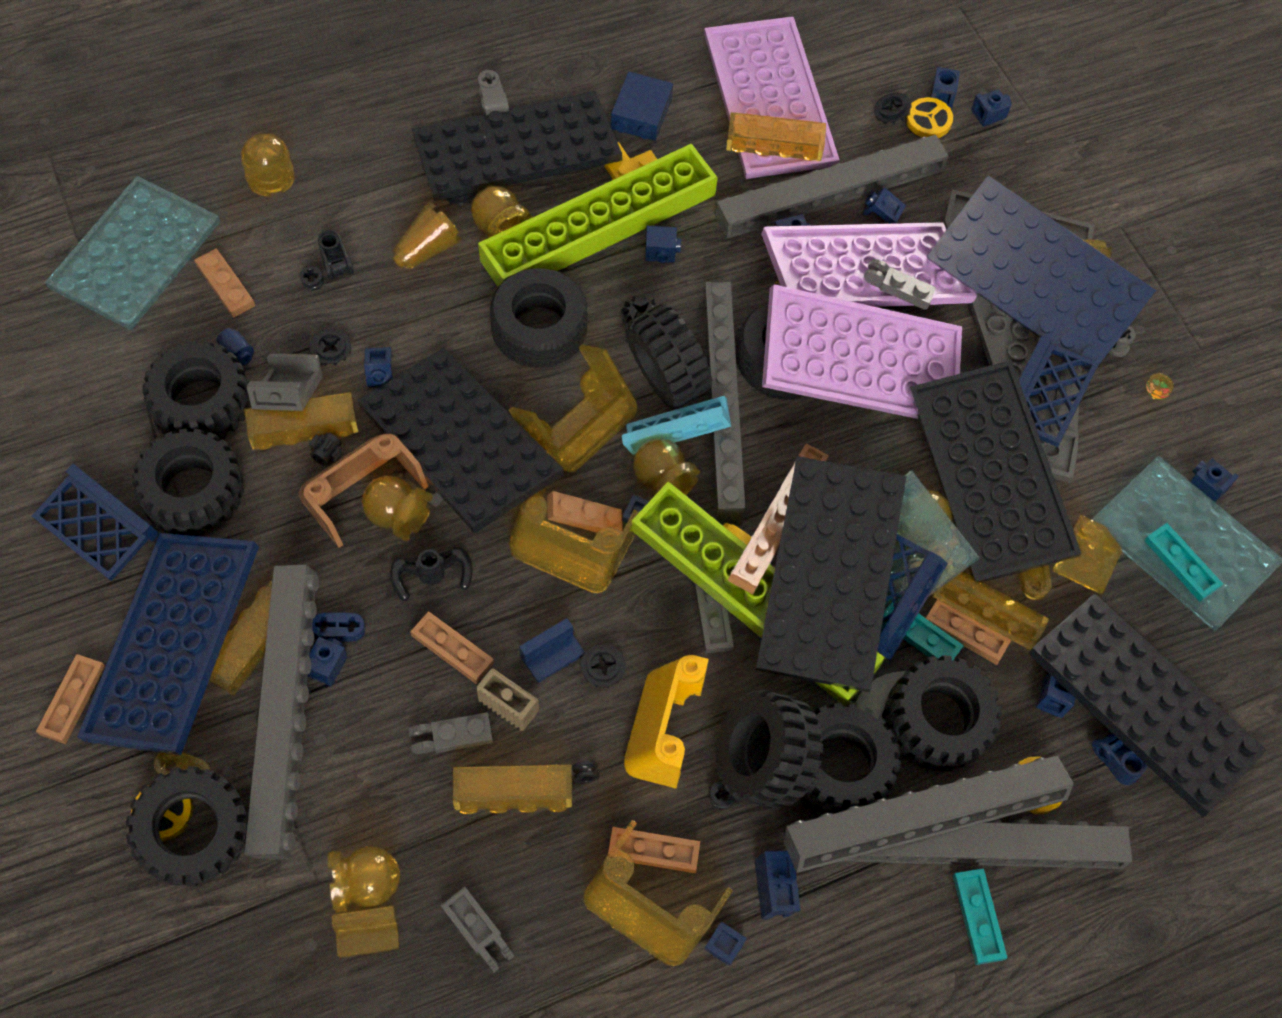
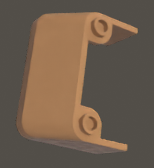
(352, 469)

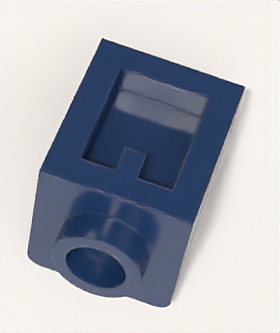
(884, 205)
(378, 366)

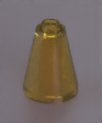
(425, 238)

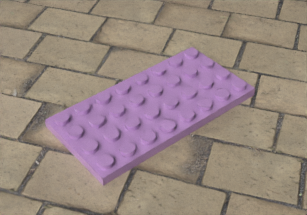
(768, 74)
(835, 258)
(854, 351)

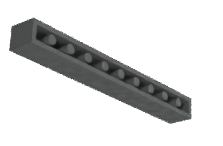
(831, 186)
(726, 442)
(282, 713)
(926, 813)
(1017, 845)

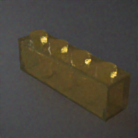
(776, 136)
(321, 415)
(993, 609)
(244, 644)
(512, 788)

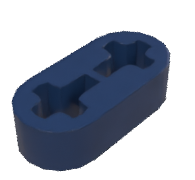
(338, 626)

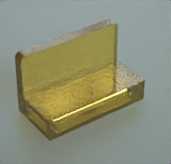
(366, 931)

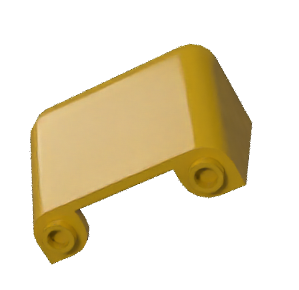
(650, 751)

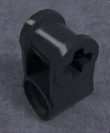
(334, 258)

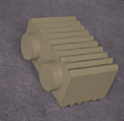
(507, 699)

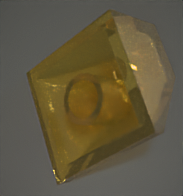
(1097, 559)

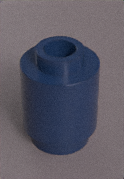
(236, 344)

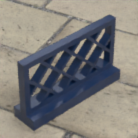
(1031, 377)
(105, 501)
(912, 598)

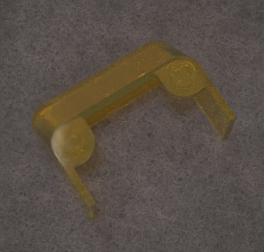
(592, 422)
(567, 554)
(640, 918)

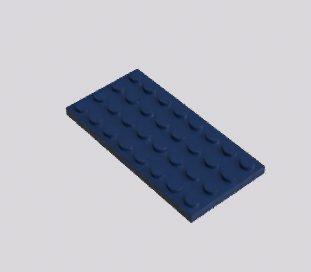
(1040, 273)
(169, 643)

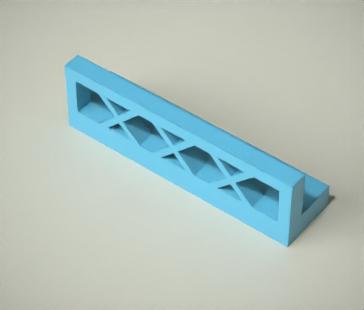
(683, 427)

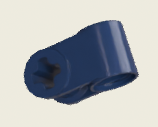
(1115, 756)

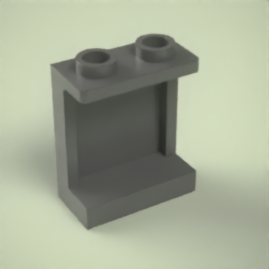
(287, 383)

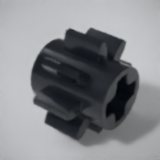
(325, 449)

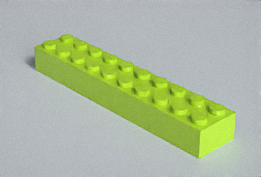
(601, 216)
(707, 557)

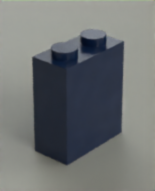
(641, 106)

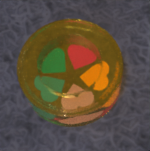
(1159, 386)

